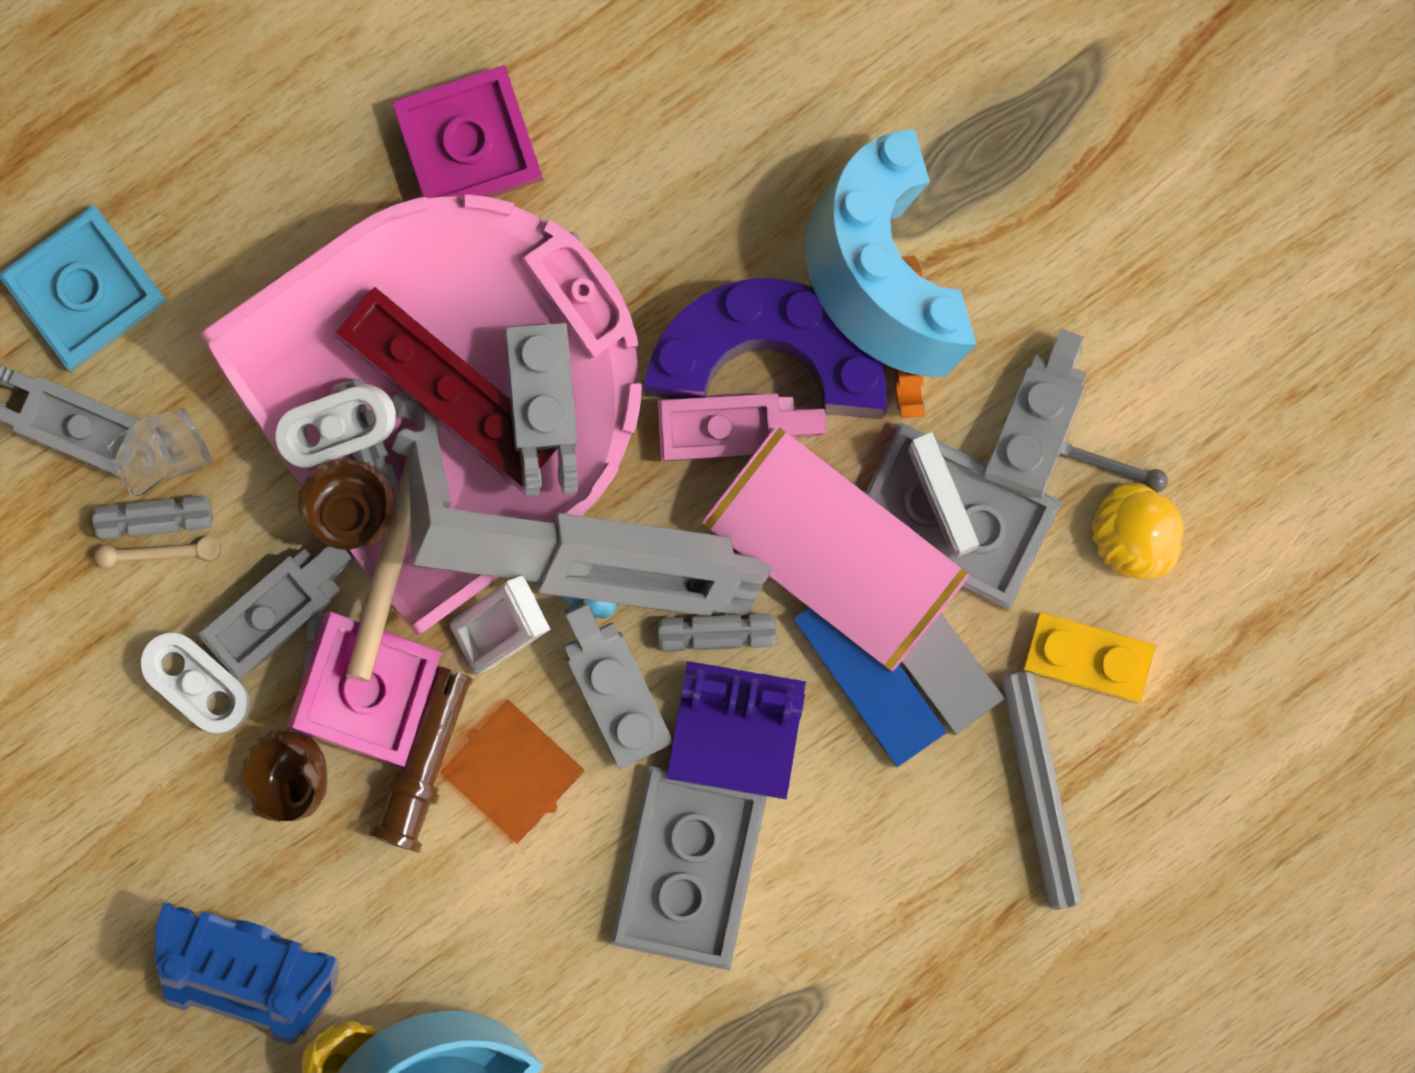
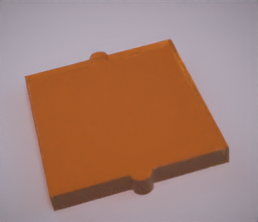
(512, 771)

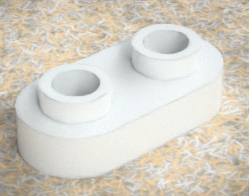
(338, 425)
(195, 684)

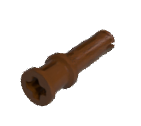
(414, 787)

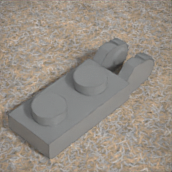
(542, 402)
(64, 419)

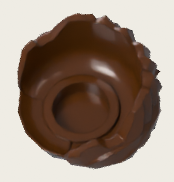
(347, 504)
(285, 776)

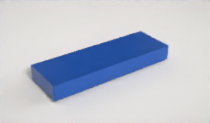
(881, 697)

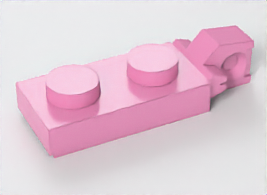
(730, 425)

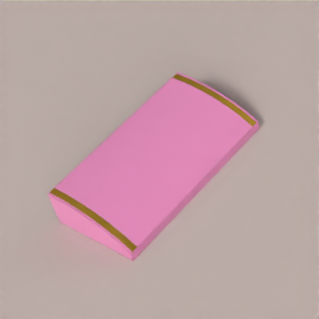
(836, 548)

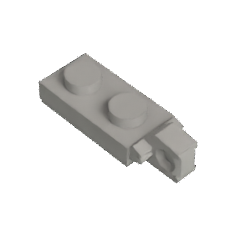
(1039, 419)
(275, 609)
(614, 688)

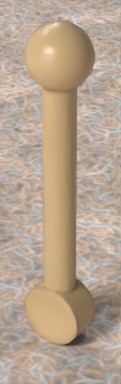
(206, 549)

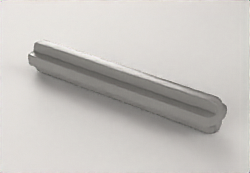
(1041, 790)

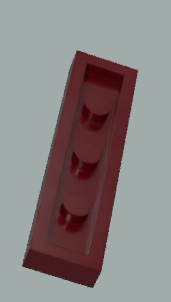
(436, 381)

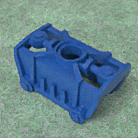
(241, 972)

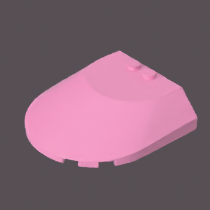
(465, 276)

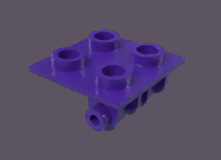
(736, 730)

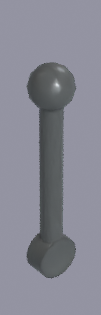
(1154, 479)

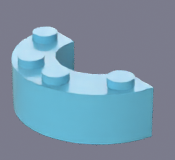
(862, 275)
(444, 1045)

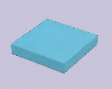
(82, 288)

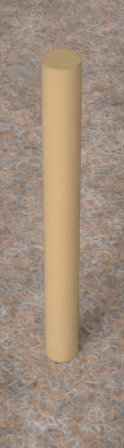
(382, 587)

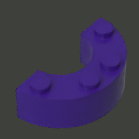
(765, 317)

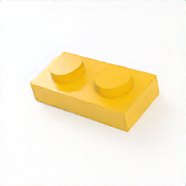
(1089, 657)

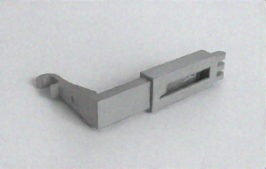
(573, 553)

